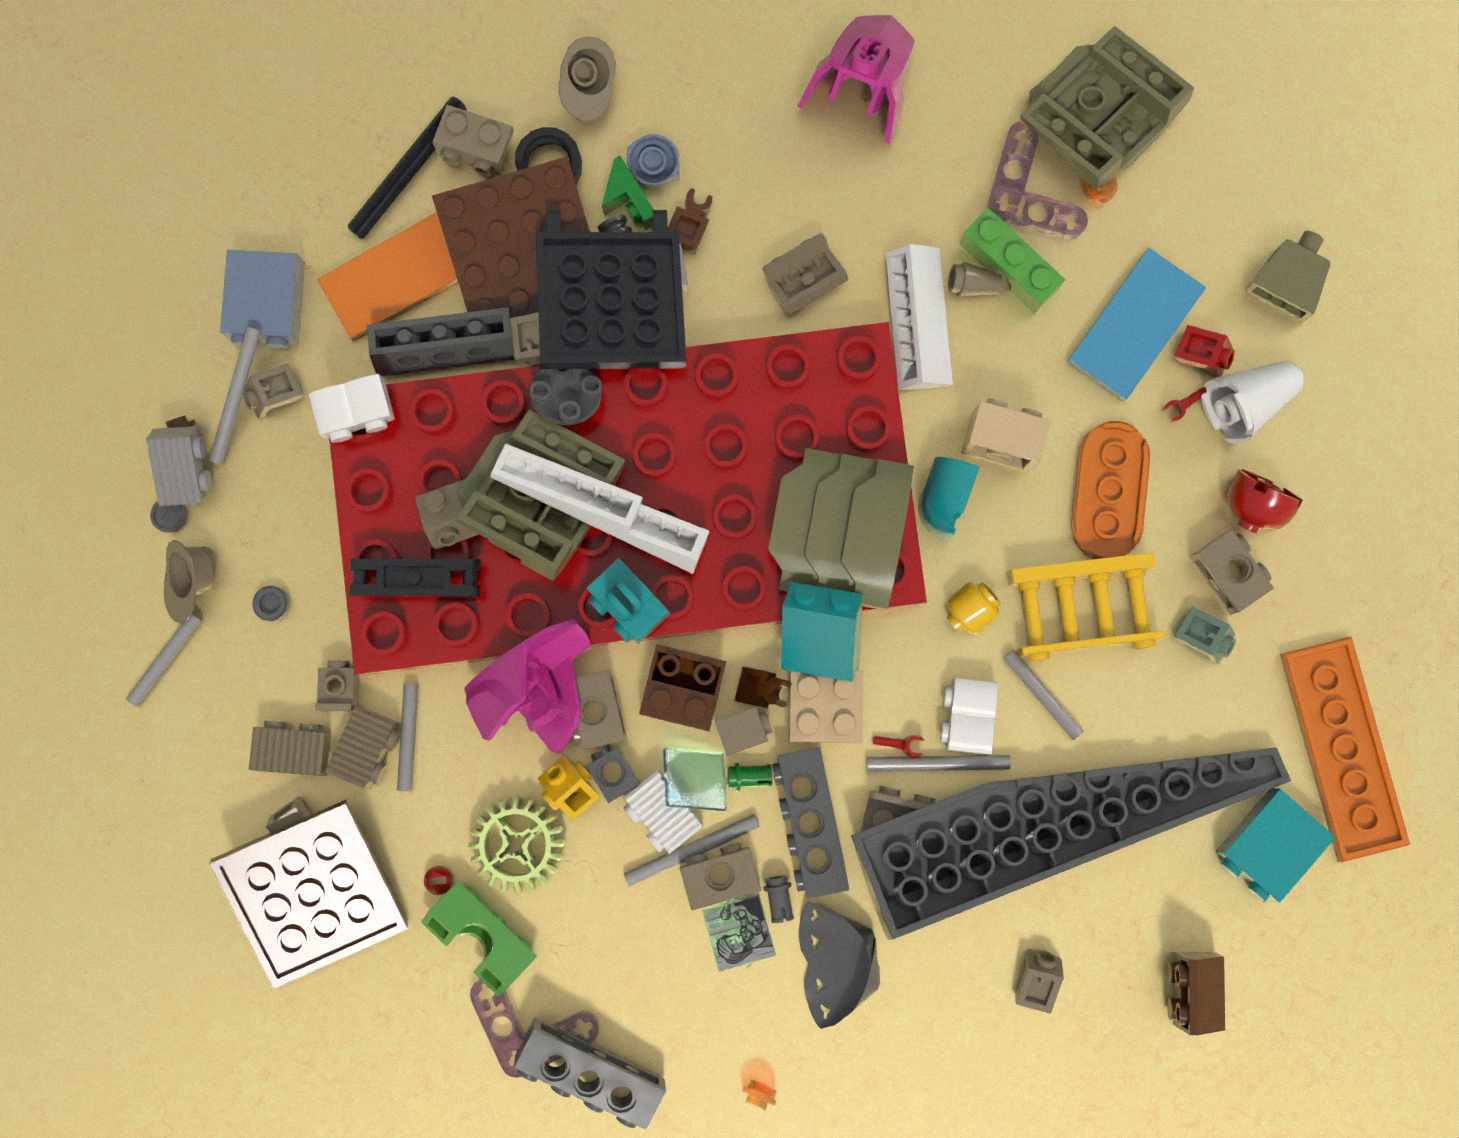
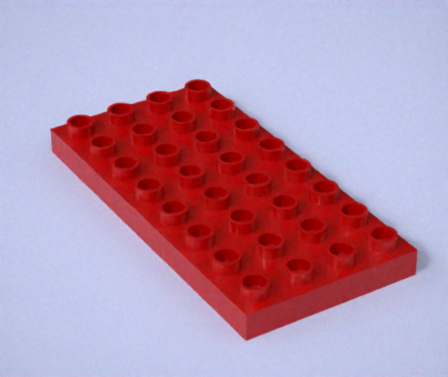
(694, 446)

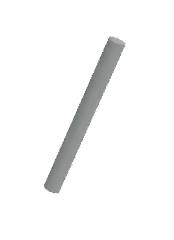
(234, 394)
(937, 763)
(697, 847)

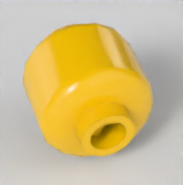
(973, 608)

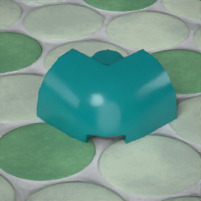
(946, 495)

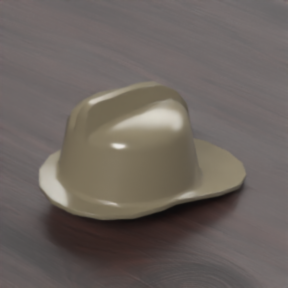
(587, 78)
(186, 576)

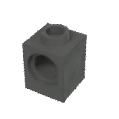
(627, 780)

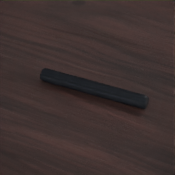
(399, 176)

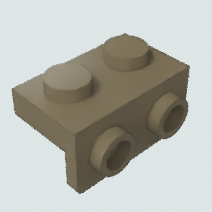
(472, 141)
(804, 274)
(439, 513)

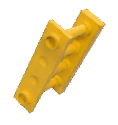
(1099, 573)

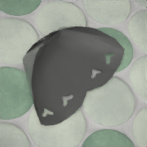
(842, 961)

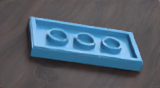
(1136, 324)

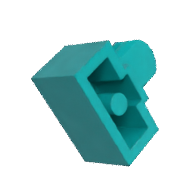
(627, 601)

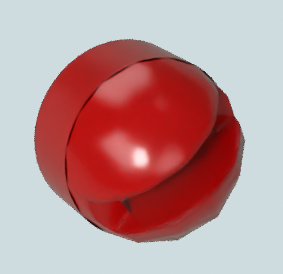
(436, 872)

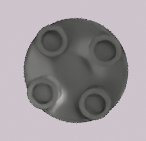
(565, 395)

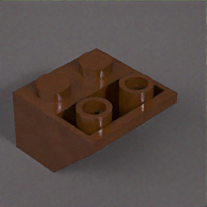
(682, 688)
(1197, 992)

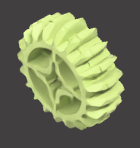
(506, 830)

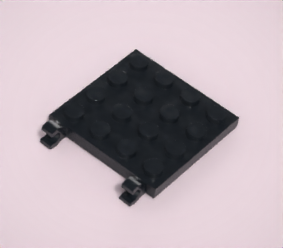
(610, 297)

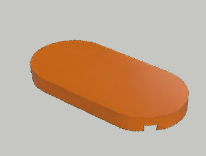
(1110, 490)

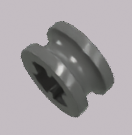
(615, 224)

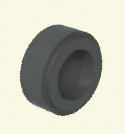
(271, 603)

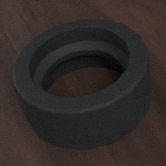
(544, 136)

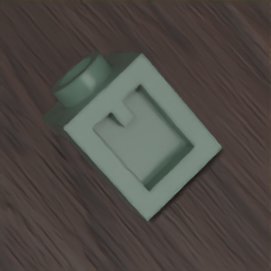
(1206, 635)

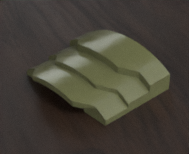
(1106, 105)
(519, 523)
(842, 524)

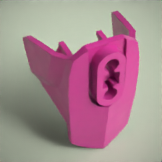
(872, 51)
(535, 681)

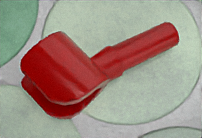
(1185, 403)
(903, 744)

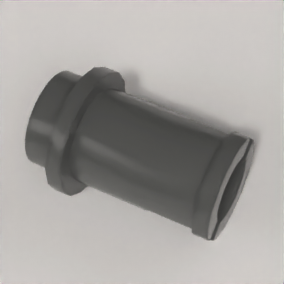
(779, 898)

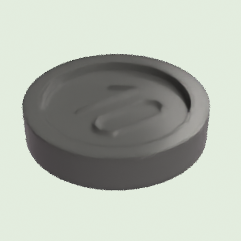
(168, 518)

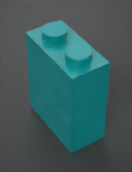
(821, 631)
(1274, 846)

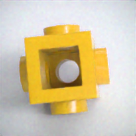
(568, 787)

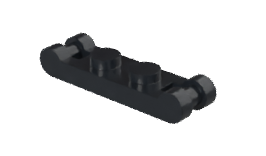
(414, 577)

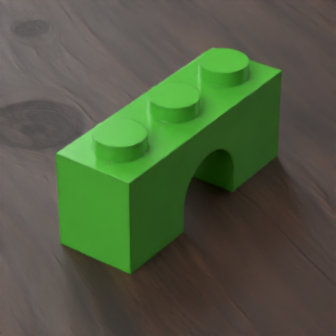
(997, 244)
(463, 914)

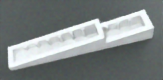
(602, 507)

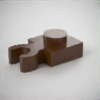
(690, 222)
(760, 688)

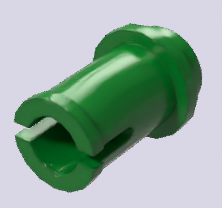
(749, 776)

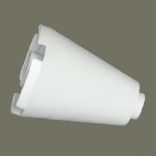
(1250, 398)

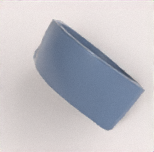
(653, 160)

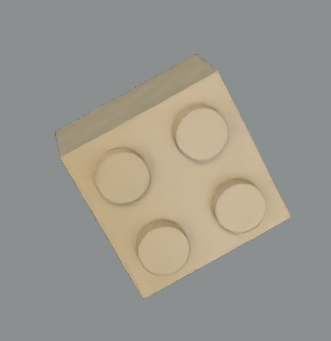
(1006, 435)
(825, 709)

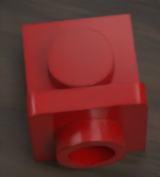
(1205, 350)

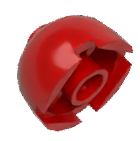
(1261, 502)

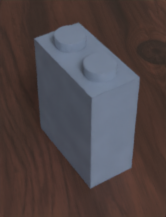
(262, 293)

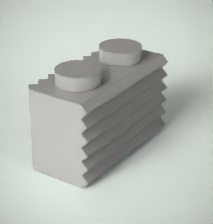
(178, 465)

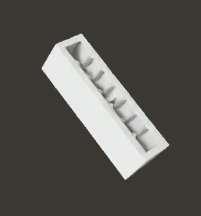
(919, 317)

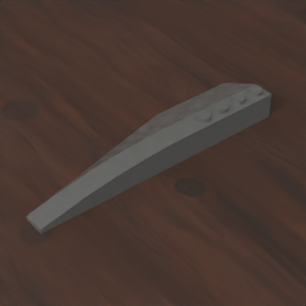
(1040, 826)

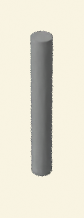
(163, 660)
(1043, 695)
(407, 737)

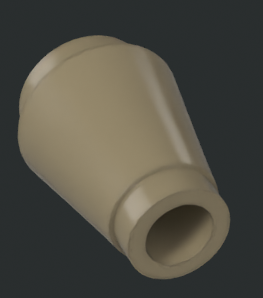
(973, 280)

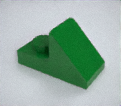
(623, 189)

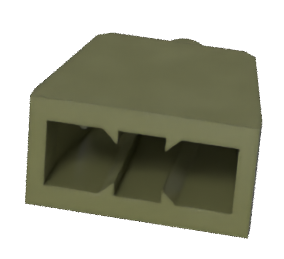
(1293, 277)

